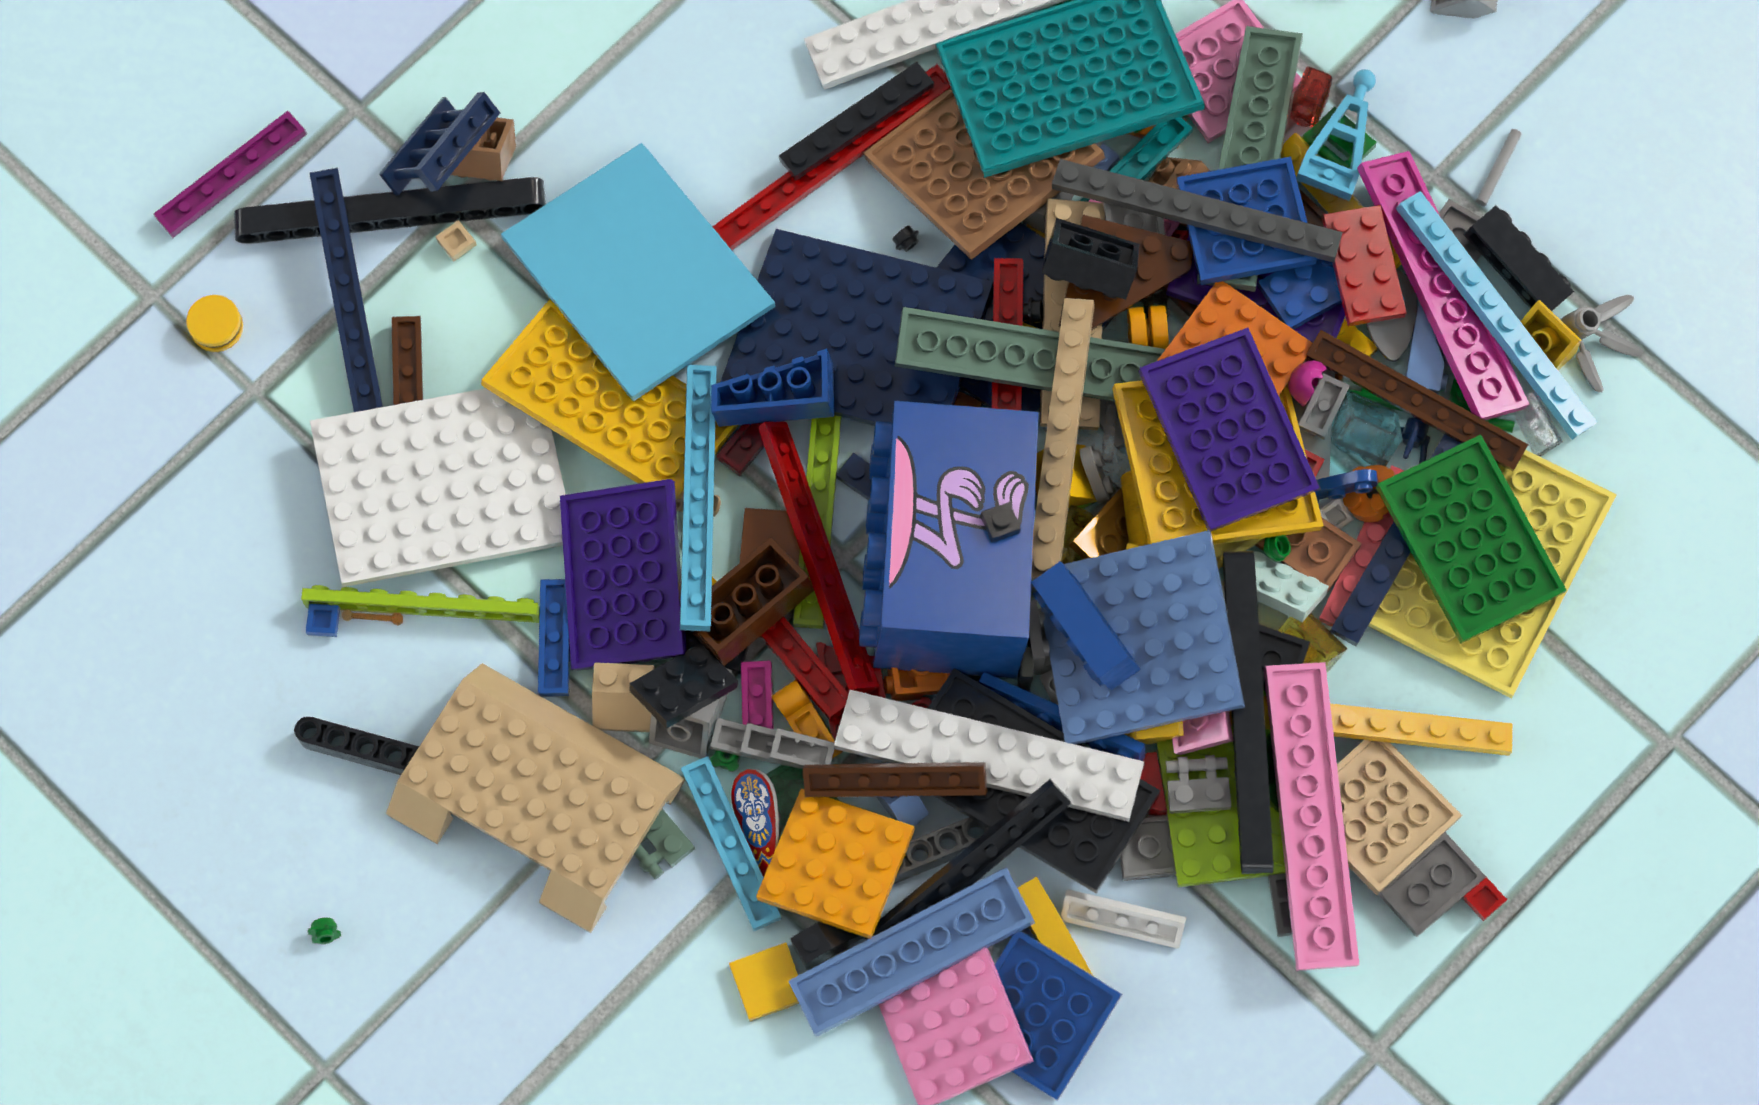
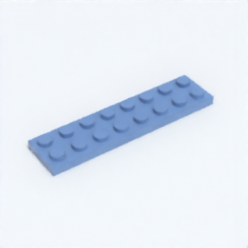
(911, 952)

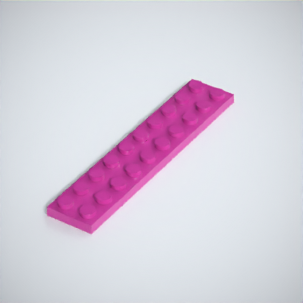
(1467, 344)

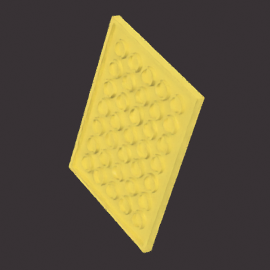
(1565, 518)

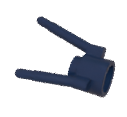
(1414, 435)

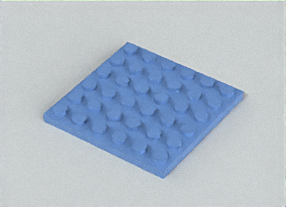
(1175, 625)

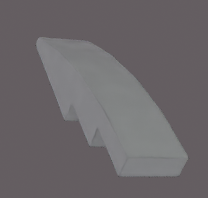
(770, 745)

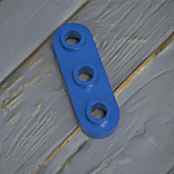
(1339, 485)

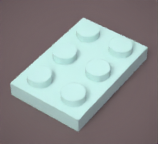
(1286, 588)

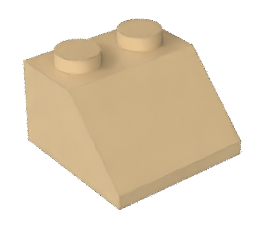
(612, 702)

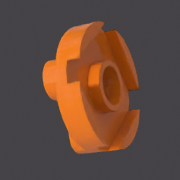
(1367, 508)

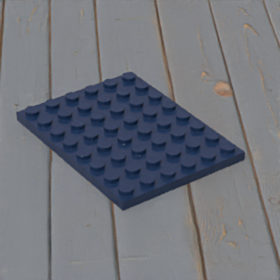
(853, 308)

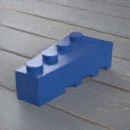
(777, 394)

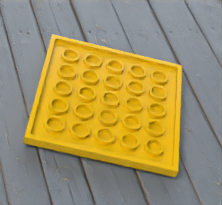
(1164, 494)

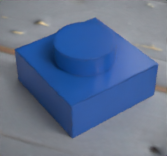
(323, 620)

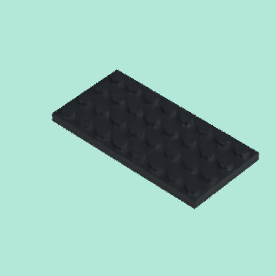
(1075, 840)

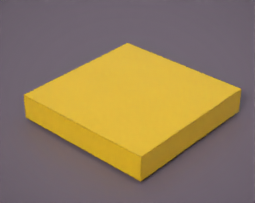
(765, 981)

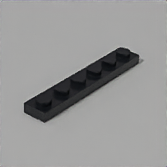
(856, 121)

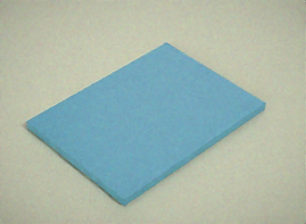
(638, 271)

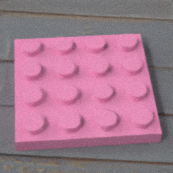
(1213, 55)
(955, 1030)

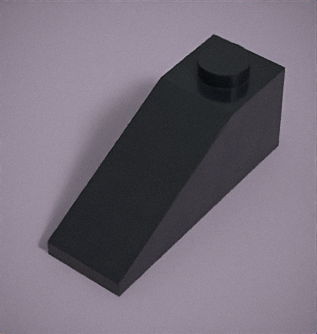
(821, 943)

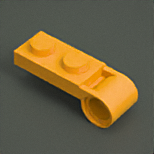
(801, 713)

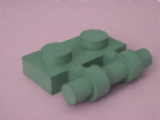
(669, 845)

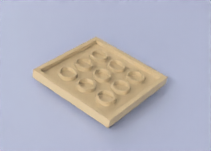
(1388, 812)

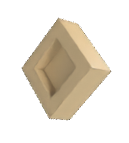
(456, 240)

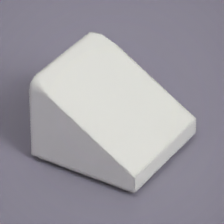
(1335, 512)

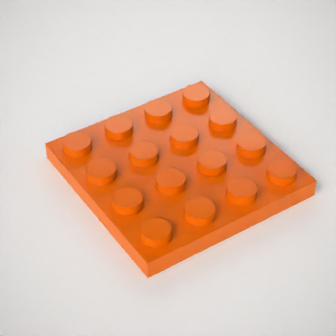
(1229, 311)

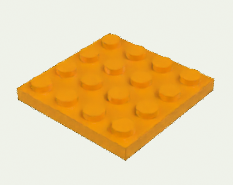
(836, 863)

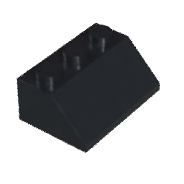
(1091, 259)

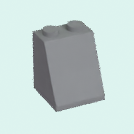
(691, 734)

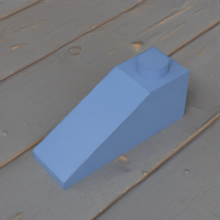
(1425, 359)

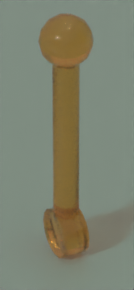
(396, 618)

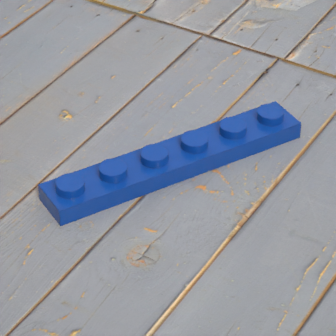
(1049, 713)

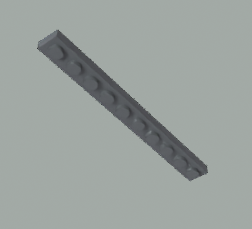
(1197, 210)

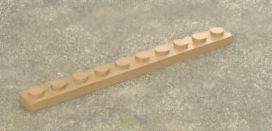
(1061, 434)

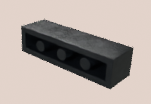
(1517, 260)

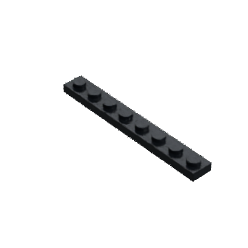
(982, 853)

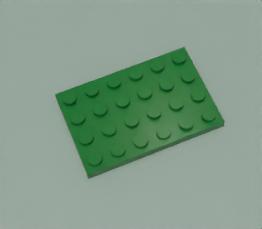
(1470, 538)

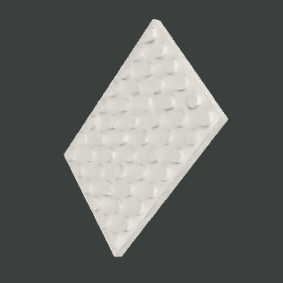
(437, 485)

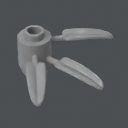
(1586, 321)

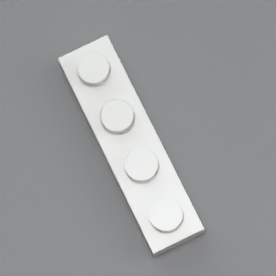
(1123, 918)

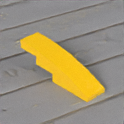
(1048, 925)

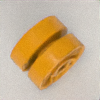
(1150, 331)

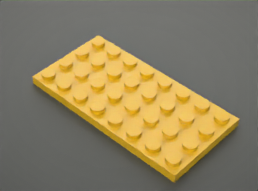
(569, 390)

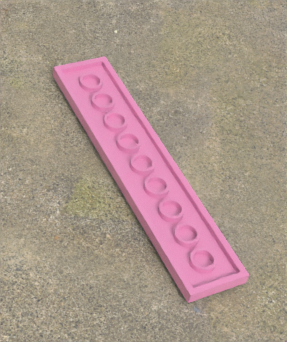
(1311, 816)

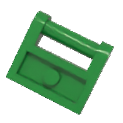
(1342, 145)

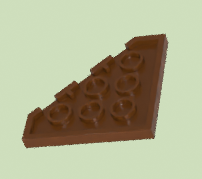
(1159, 263)

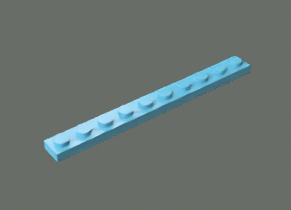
(1496, 315)
(698, 500)

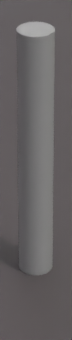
(1498, 167)

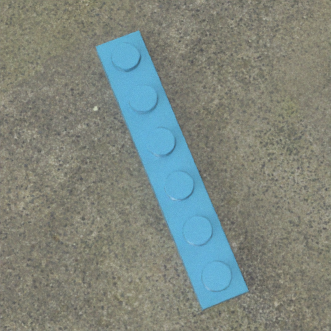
(729, 841)

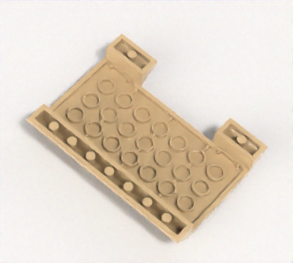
(537, 786)

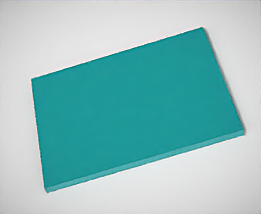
(1067, 79)

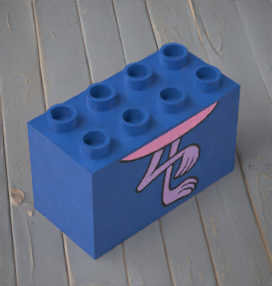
(930, 573)

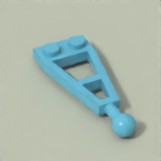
(1327, 174)

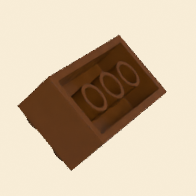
(753, 600)

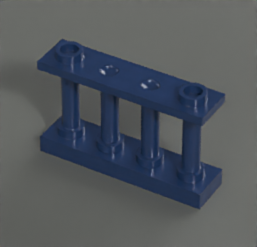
(440, 143)

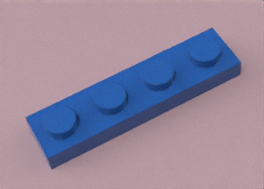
(553, 640)

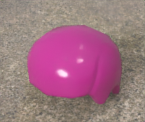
(1303, 378)

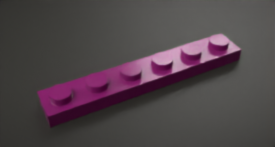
(230, 174)

